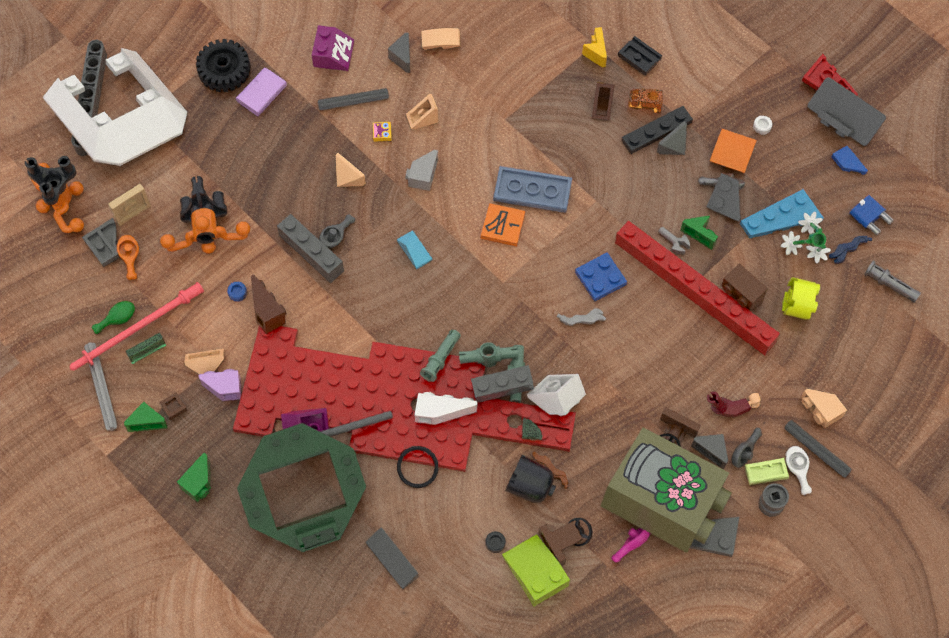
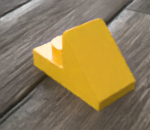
(596, 50)

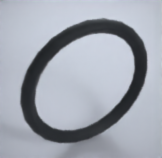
(436, 465)

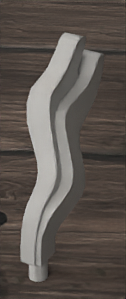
(593, 316)

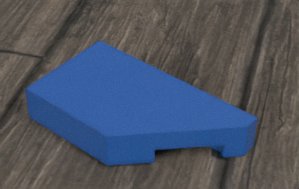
(848, 161)

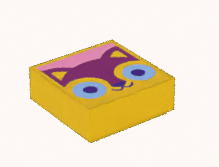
(382, 131)

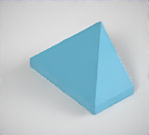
(414, 249)

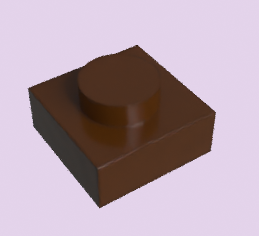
(173, 406)

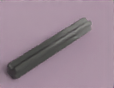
(352, 99)
(817, 448)

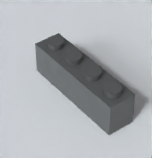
(310, 248)

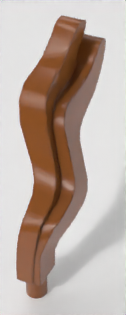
(558, 474)

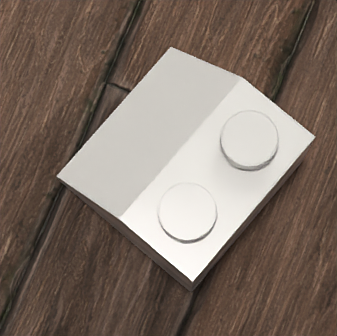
(558, 393)

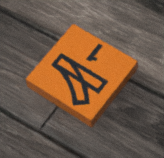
(503, 224)

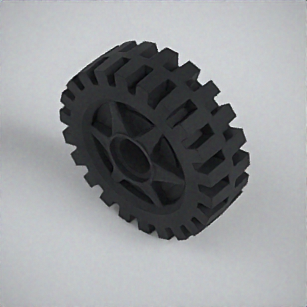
(220, 77)

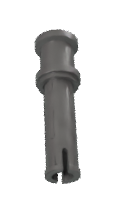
(884, 277)

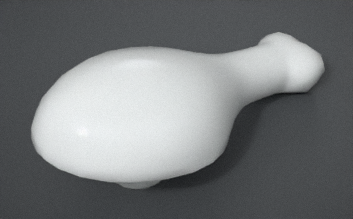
(798, 464)

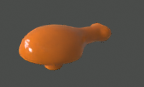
(128, 251)

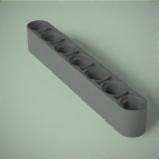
(91, 88)

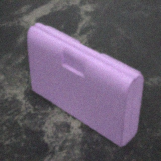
(261, 91)

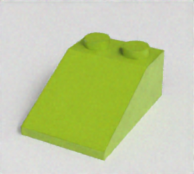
(536, 570)

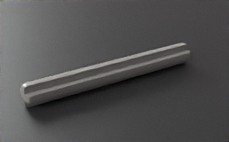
(102, 390)

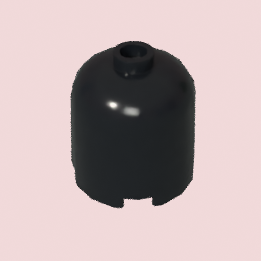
(531, 481)

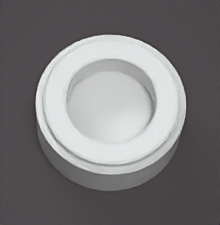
(762, 125)

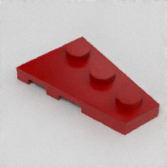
(820, 71)

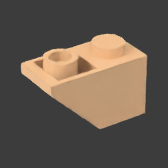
(824, 406)

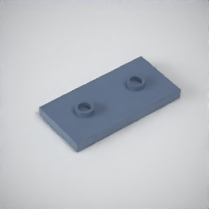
(532, 189)

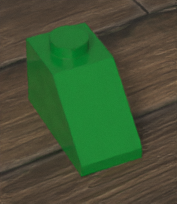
(197, 479)

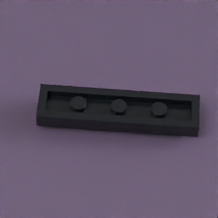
(655, 130)

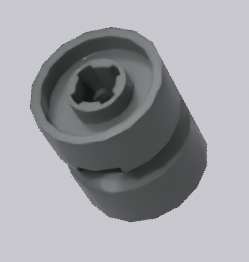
(773, 500)

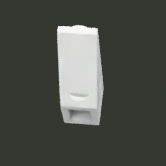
(438, 409)

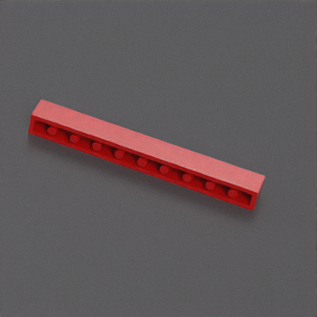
(697, 288)

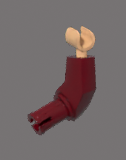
(728, 408)

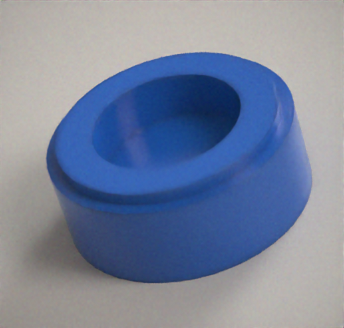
(237, 291)

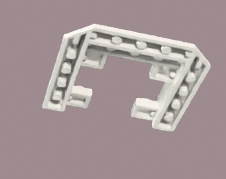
(131, 134)

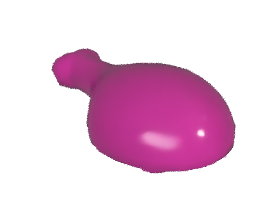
(635, 540)

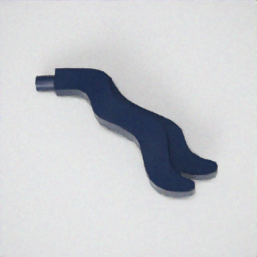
(843, 249)

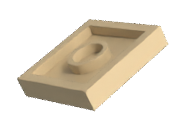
(129, 204)

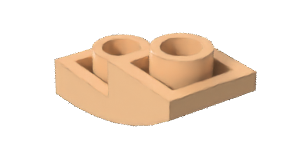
(442, 37)

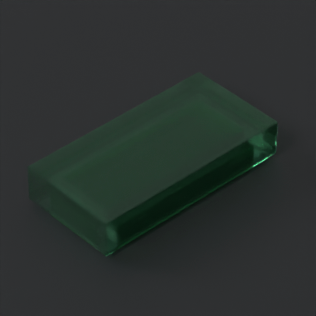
(145, 348)

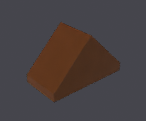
(603, 101)

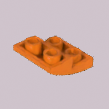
(733, 151)

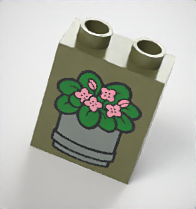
(667, 491)

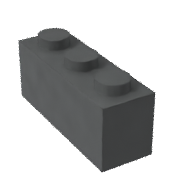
(502, 383)

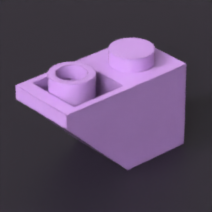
(224, 384)

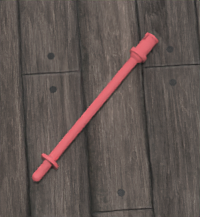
(183, 297)

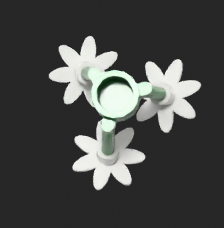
(816, 239)

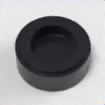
(495, 542)

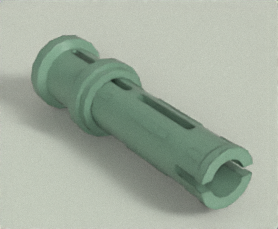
(436, 361)

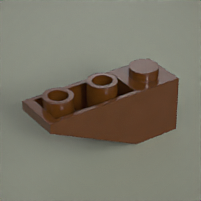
(267, 311)

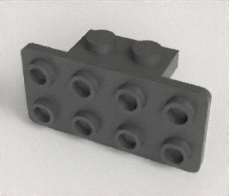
(846, 112)

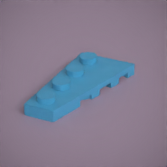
(780, 215)

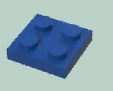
(601, 276)

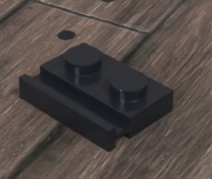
(640, 55)

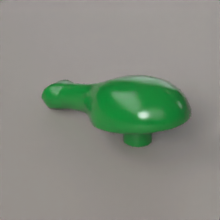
(118, 315)

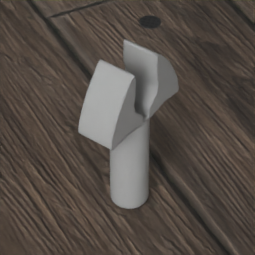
(676, 241)

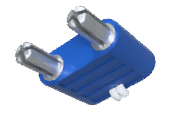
(868, 212)

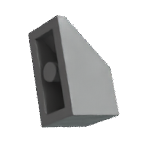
(422, 171)

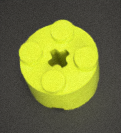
(800, 298)

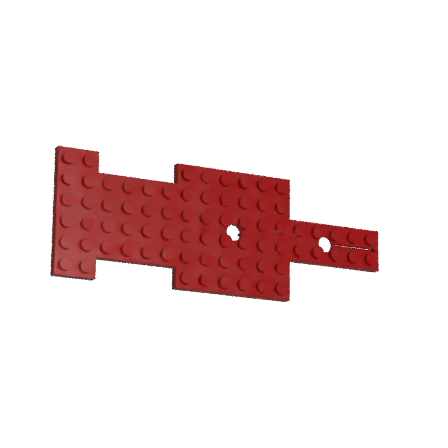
(355, 388)

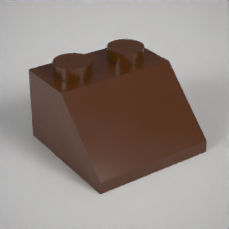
(744, 287)

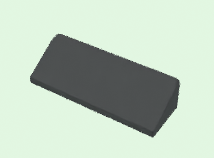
(392, 558)

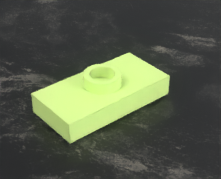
(766, 471)

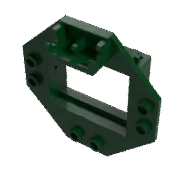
(289, 447)

